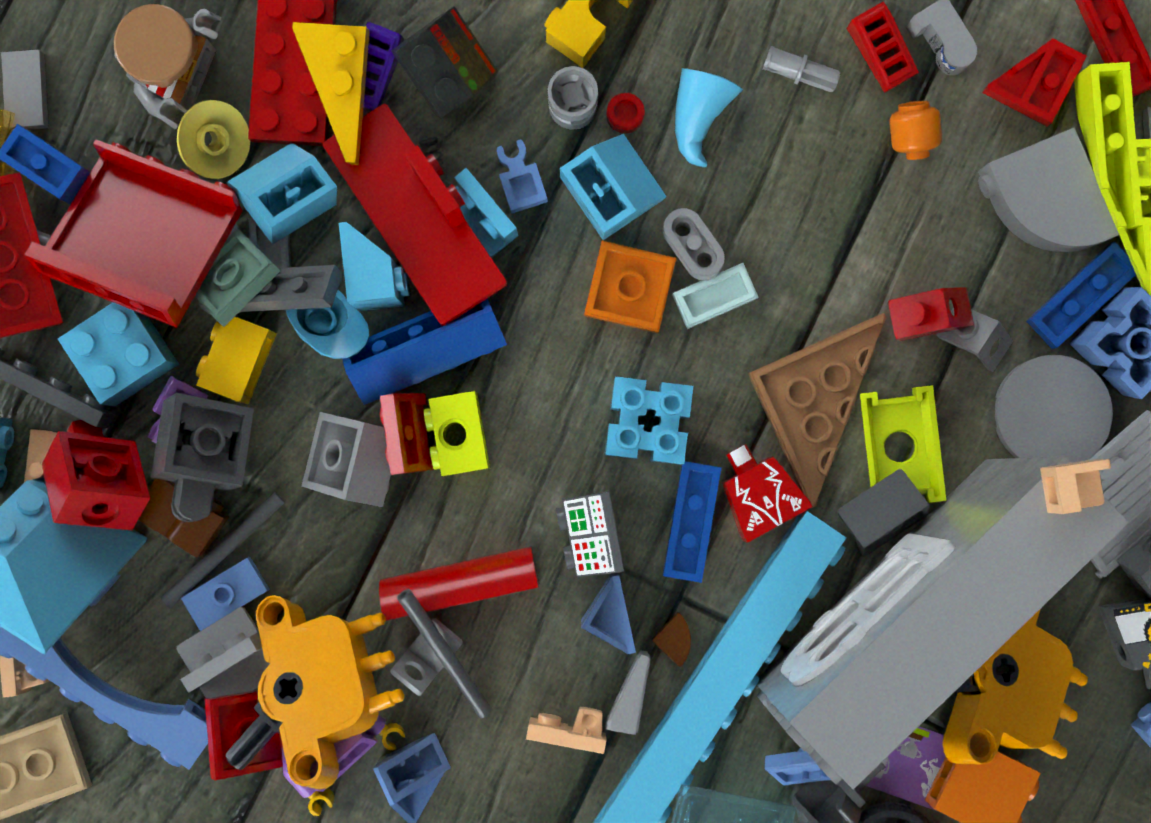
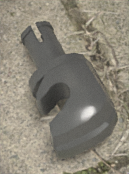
(830, 801)

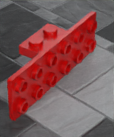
(418, 217)

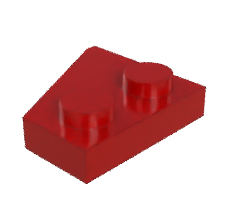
(1039, 81)

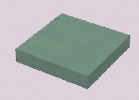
(235, 278)

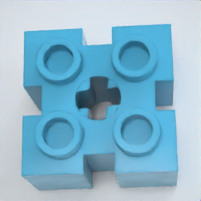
(633, 401)

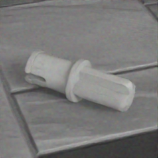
(801, 69)

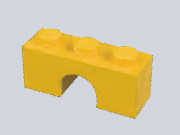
(576, 31)

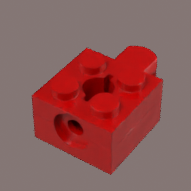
(94, 479)

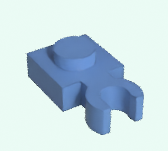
(521, 182)

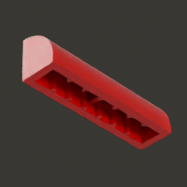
(461, 582)

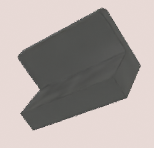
(883, 511)

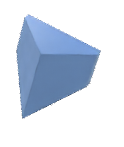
(608, 616)
(412, 775)

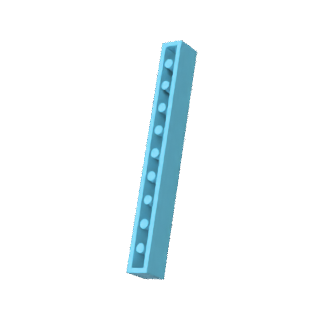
(725, 673)

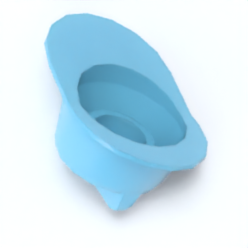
(333, 330)

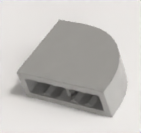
(1049, 195)

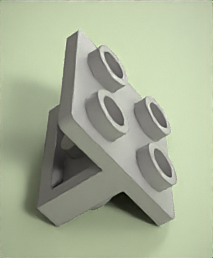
(224, 656)

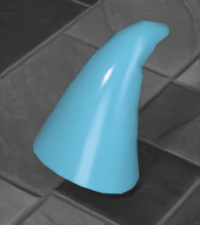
(699, 102)

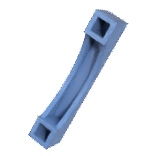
(172, 729)

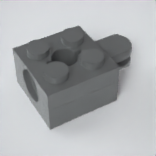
(201, 450)

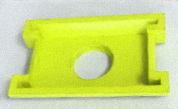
(918, 419)

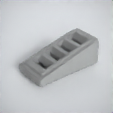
(628, 704)

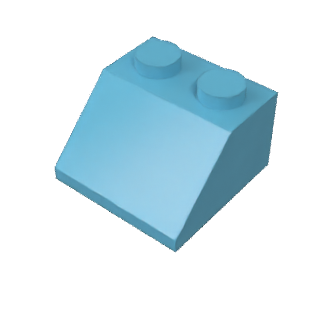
(370, 274)

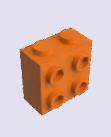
(984, 791)

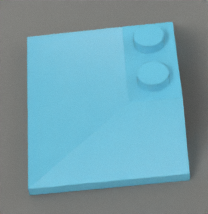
(51, 567)

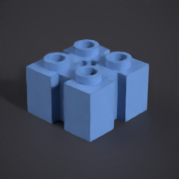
(1109, 342)

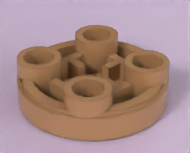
(155, 45)

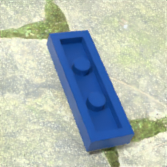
(1082, 295)
(691, 521)

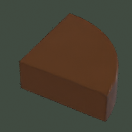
(674, 639)

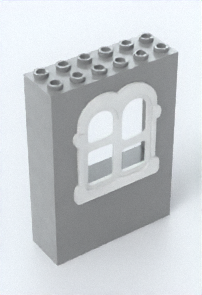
(930, 615)

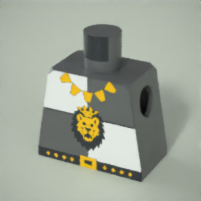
(1130, 633)

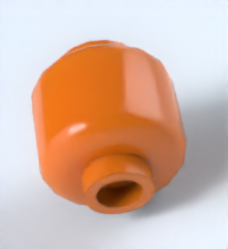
(915, 129)

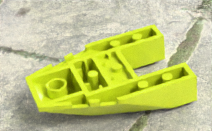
(1117, 157)

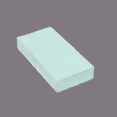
(715, 296)

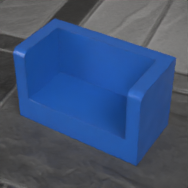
(43, 164)

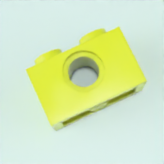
(462, 410)

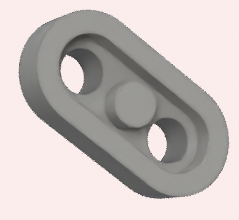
(694, 245)

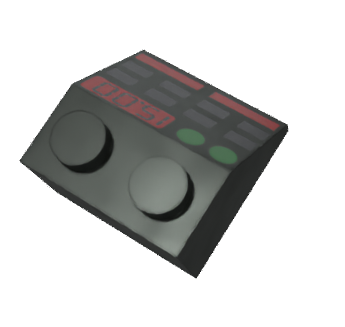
(445, 62)

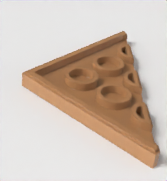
(812, 398)

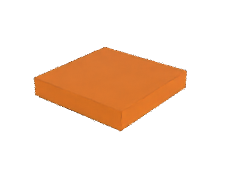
(630, 286)

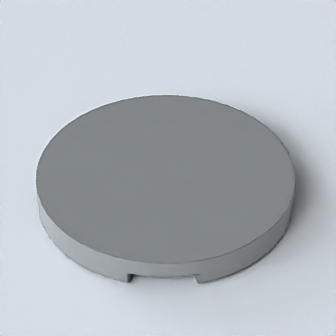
(1053, 409)

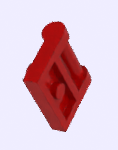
(405, 432)

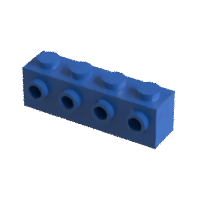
(421, 350)

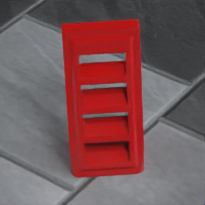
(895, 41)

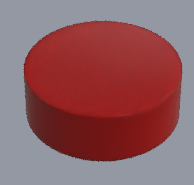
(625, 113)

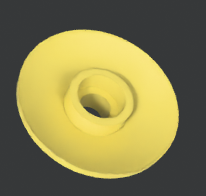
(228, 144)

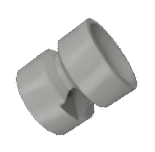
(572, 97)

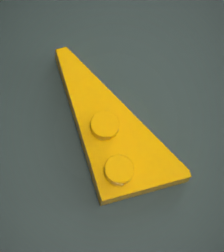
(338, 68)

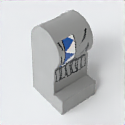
(946, 36)

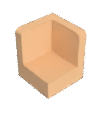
(1073, 485)

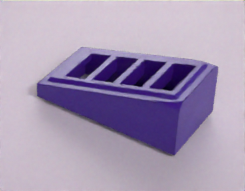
(386, 71)

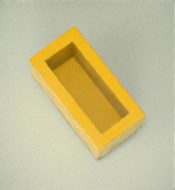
(235, 359)

